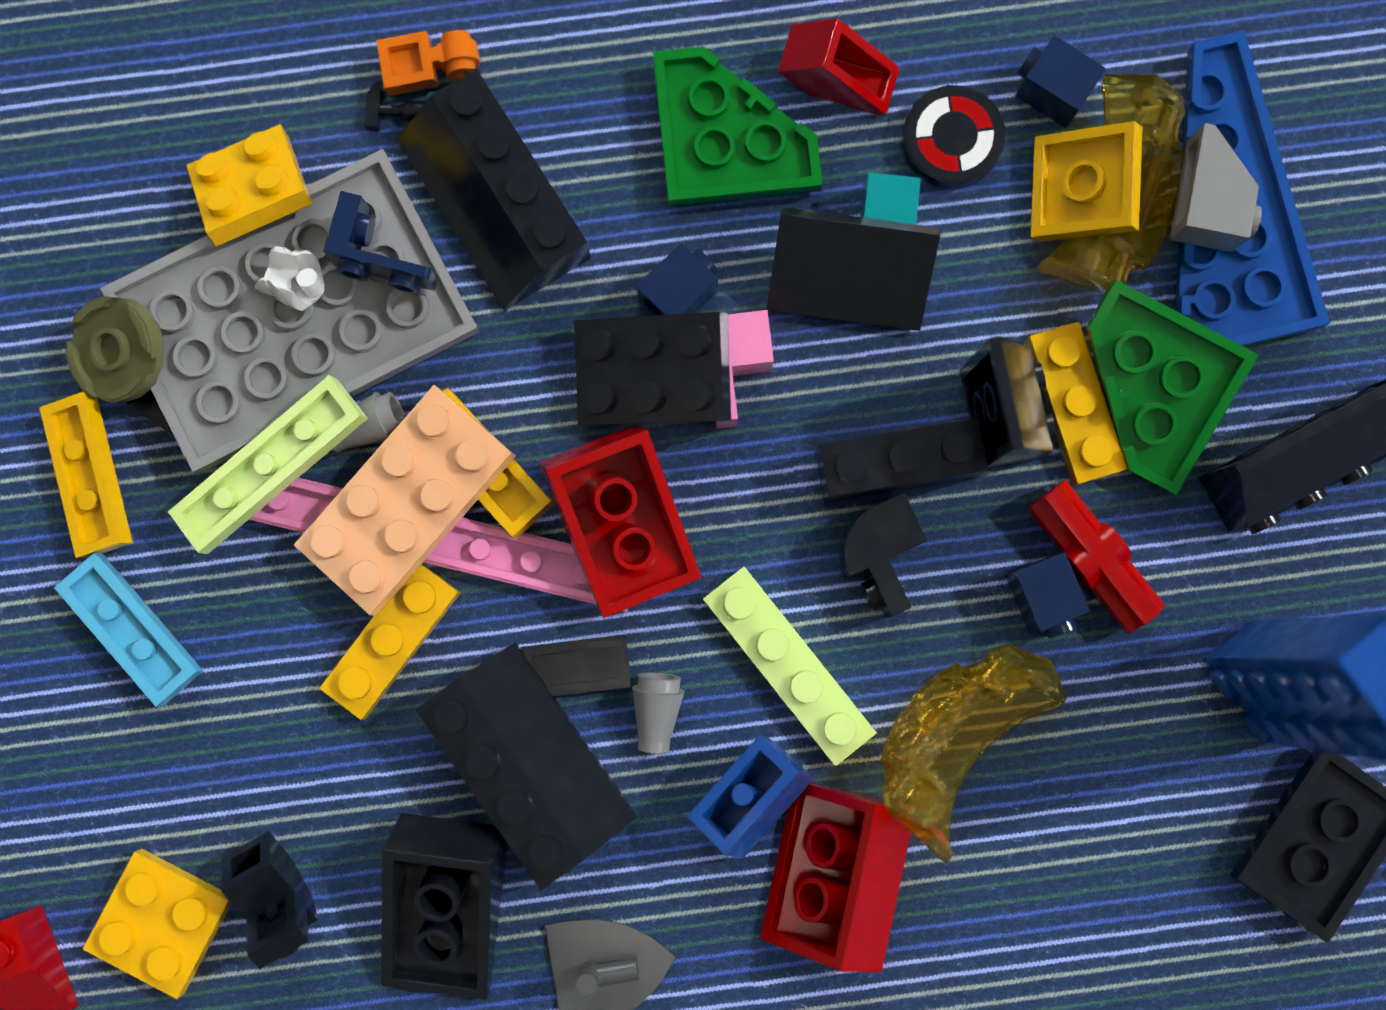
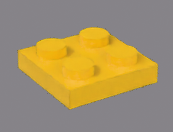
(1087, 182)
(248, 185)
(158, 923)

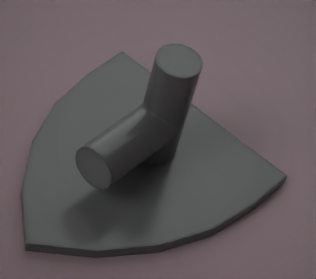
(604, 964)

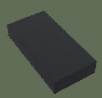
(581, 664)

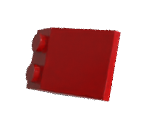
(621, 519)

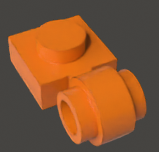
(411, 61)

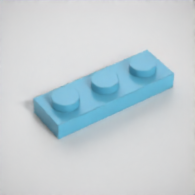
(128, 629)

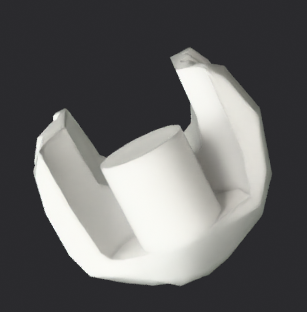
(292, 278)

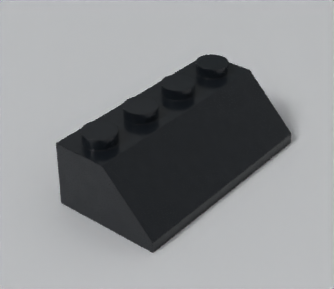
(492, 191)
(1300, 462)
(527, 765)

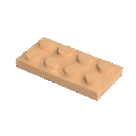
(404, 500)

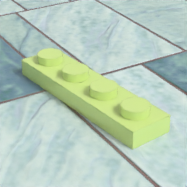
(267, 465)
(789, 666)

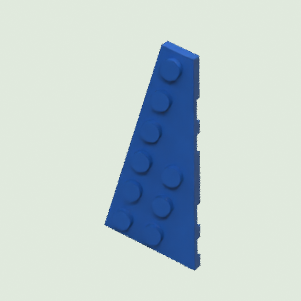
(1269, 281)

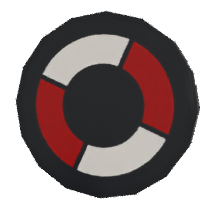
(953, 136)

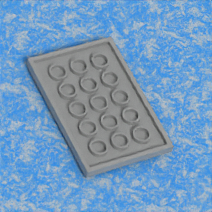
(247, 358)

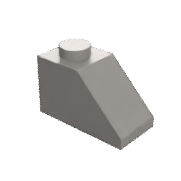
(1214, 195)

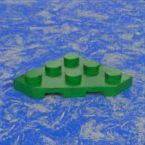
(727, 135)
(1162, 381)

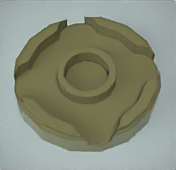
(115, 349)

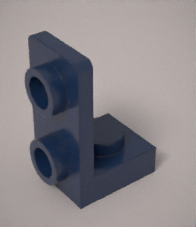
(354, 228)

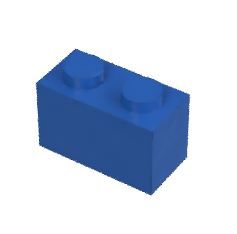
(750, 797)

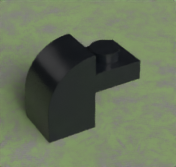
(869, 544)
(270, 896)

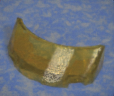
(1109, 257)
(951, 728)

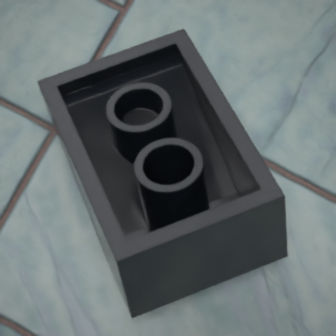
(1005, 394)
(441, 905)

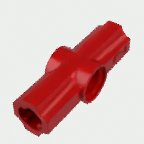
(1097, 557)

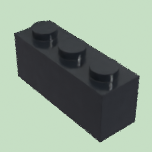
(901, 460)

